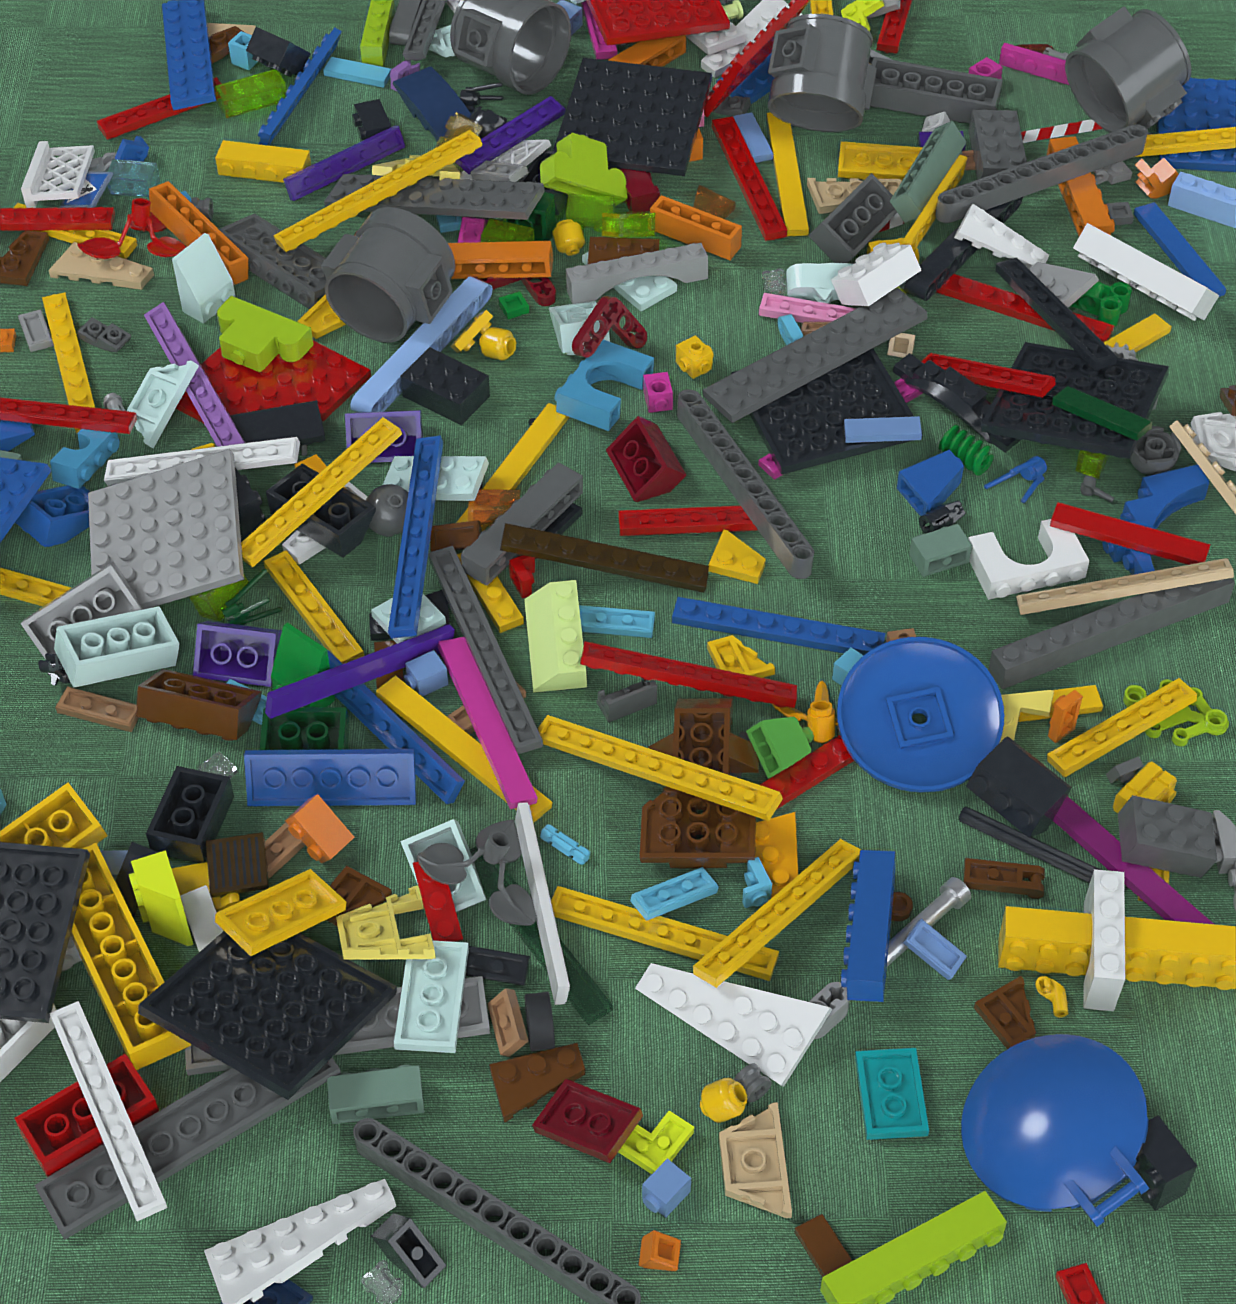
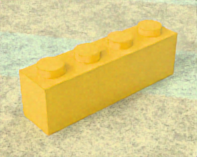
(260, 161)

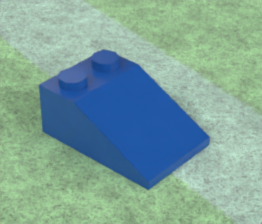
(56, 515)

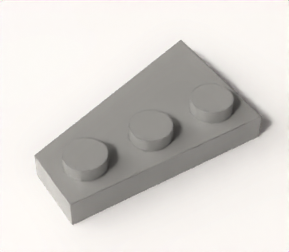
(1064, 282)

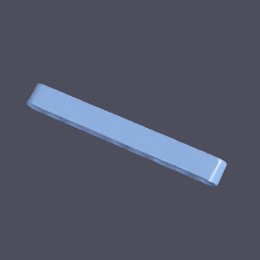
(457, 311)

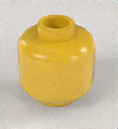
(568, 237)
(497, 343)
(723, 1100)

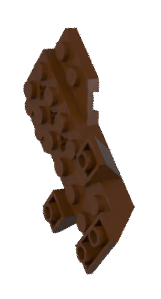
(671, 819)

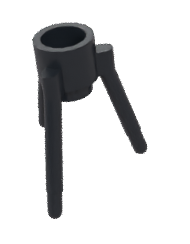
(472, 98)

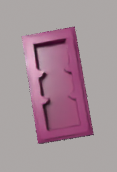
(471, 230)

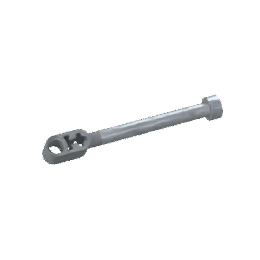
(953, 895)

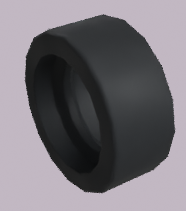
(539, 1021)

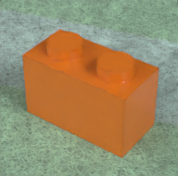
(319, 829)

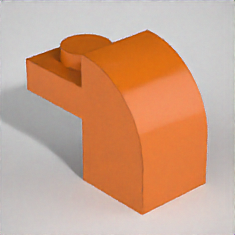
(1156, 180)

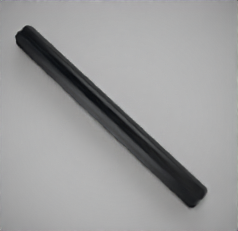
(1028, 845)

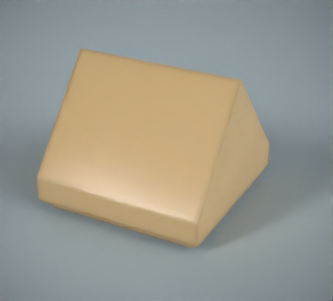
(901, 345)

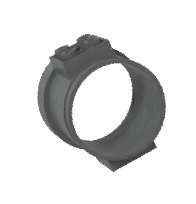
(513, 40)
(1129, 70)
(821, 73)
(389, 274)

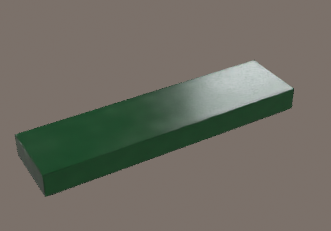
(1102, 413)

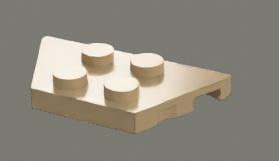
(756, 1162)

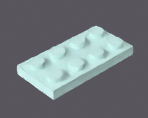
(645, 290)
(458, 476)
(432, 1000)

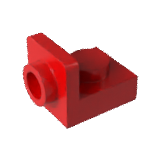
(521, 574)

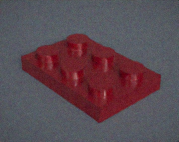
(587, 1120)

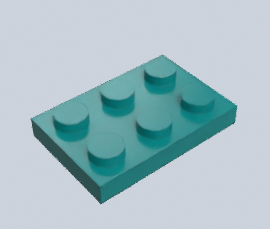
(891, 1093)

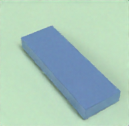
(754, 137)
(882, 429)

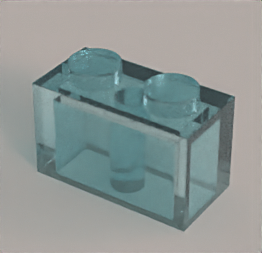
(132, 177)

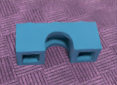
(78, 466)

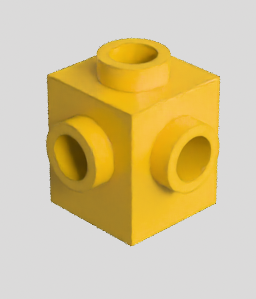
(694, 357)

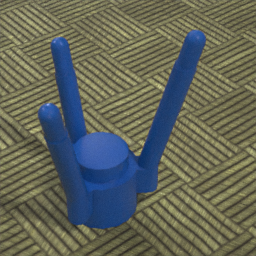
(1029, 470)

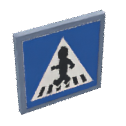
(92, 190)

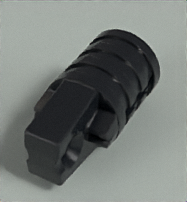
(941, 517)

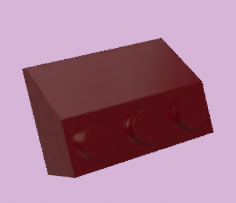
(645, 460)

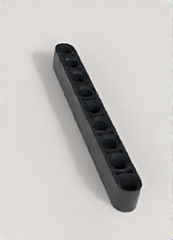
(950, 257)

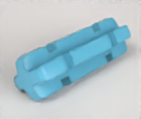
(565, 844)

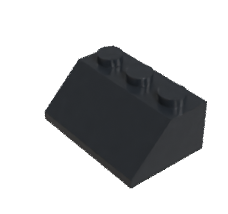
(1019, 787)

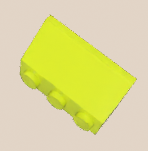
(159, 897)

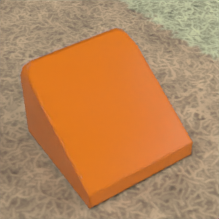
(659, 1251)

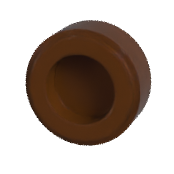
(901, 906)

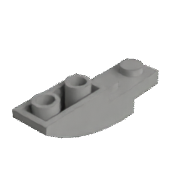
(1225, 847)

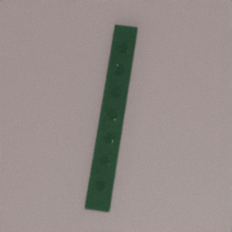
(583, 991)

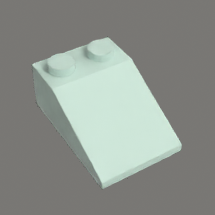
(202, 279)
(568, 321)
(464, 893)

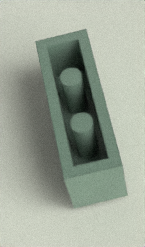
(375, 1094)

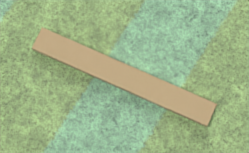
(1124, 586)

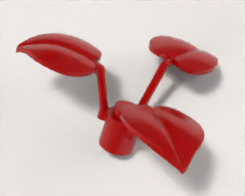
(139, 219)

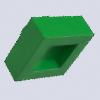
(513, 305)

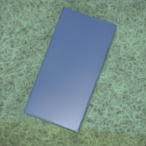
(934, 949)

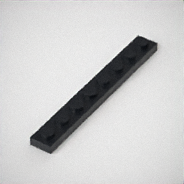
(1056, 314)

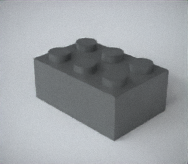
(1167, 836)

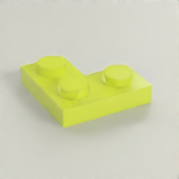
(860, 10)
(664, 1142)

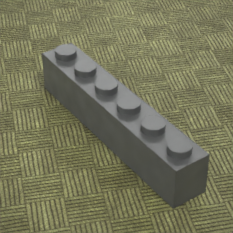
(534, 510)

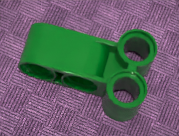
(1106, 301)

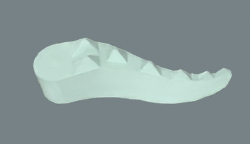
(814, 281)

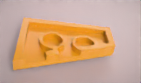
(778, 849)

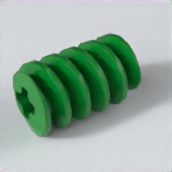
(970, 453)

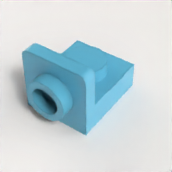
(758, 884)

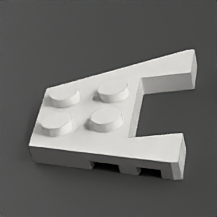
(1219, 436)

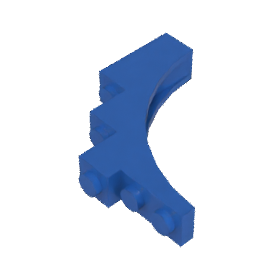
(1158, 499)

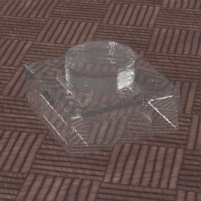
(218, 765)

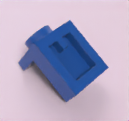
(132, 150)

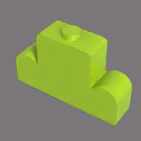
(582, 168)
(257, 336)

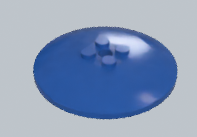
(923, 678)

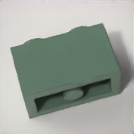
(940, 550)

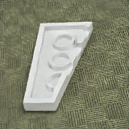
(994, 235)

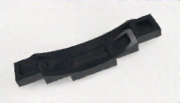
(952, 392)

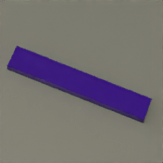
(513, 133)
(344, 162)

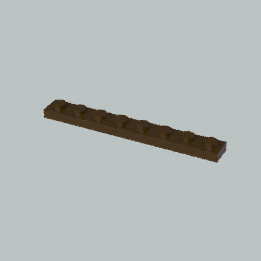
(604, 558)

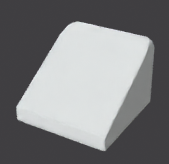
(934, 121)

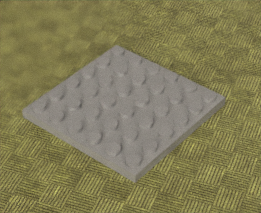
(170, 529)

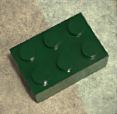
(306, 729)

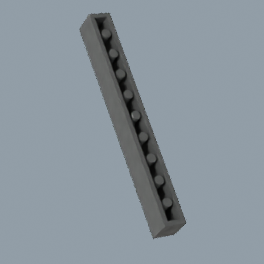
(1103, 630)

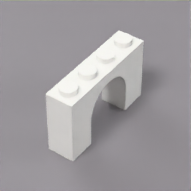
(1004, 577)
(1107, 958)

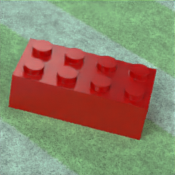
(63, 1126)

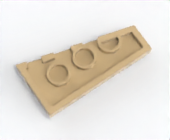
(831, 194)
(117, 270)

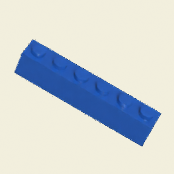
(870, 926)

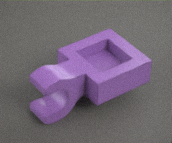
(402, 70)

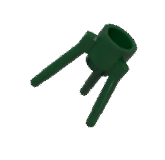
(238, 614)

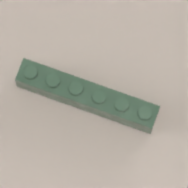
(928, 171)

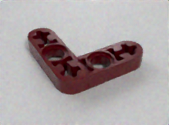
(545, 299)
(608, 320)

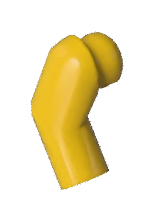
(1055, 993)

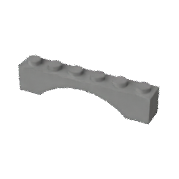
(592, 280)

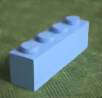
(1204, 199)

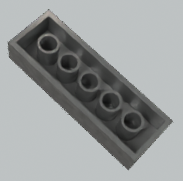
(932, 90)

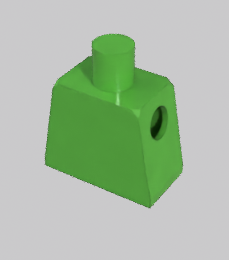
(780, 743)

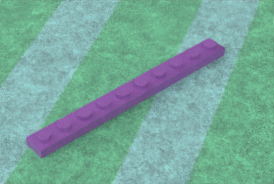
(200, 388)

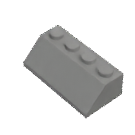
(96, 597)

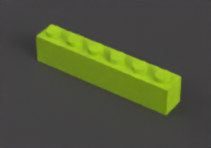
(917, 1254)

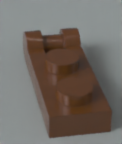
(1004, 877)

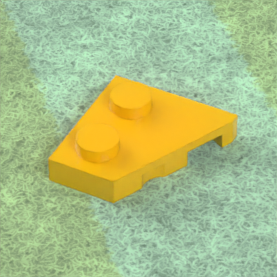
(465, 340)
(736, 559)
(731, 655)

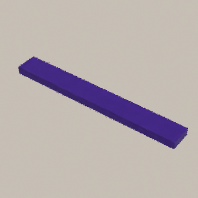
(353, 672)

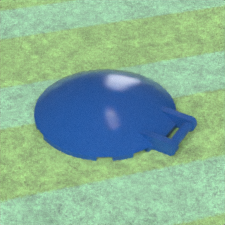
(1057, 1125)

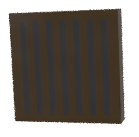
(237, 864)

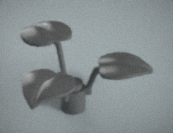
(497, 844)

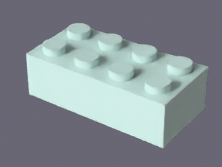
(116, 646)

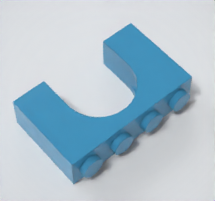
(609, 362)

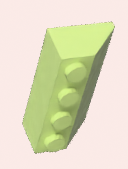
(555, 637)

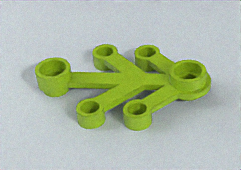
(1203, 719)

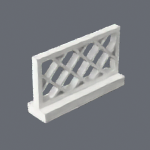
(520, 154)
(41, 171)

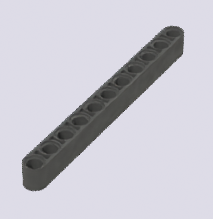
(1041, 173)
(745, 484)
(486, 1207)

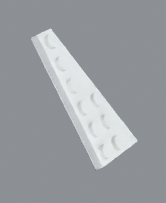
(751, 26)
(744, 1020)
(292, 1243)

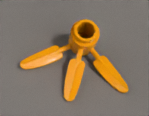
(819, 716)

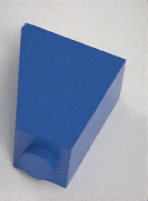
(930, 481)

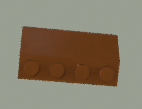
(197, 704)

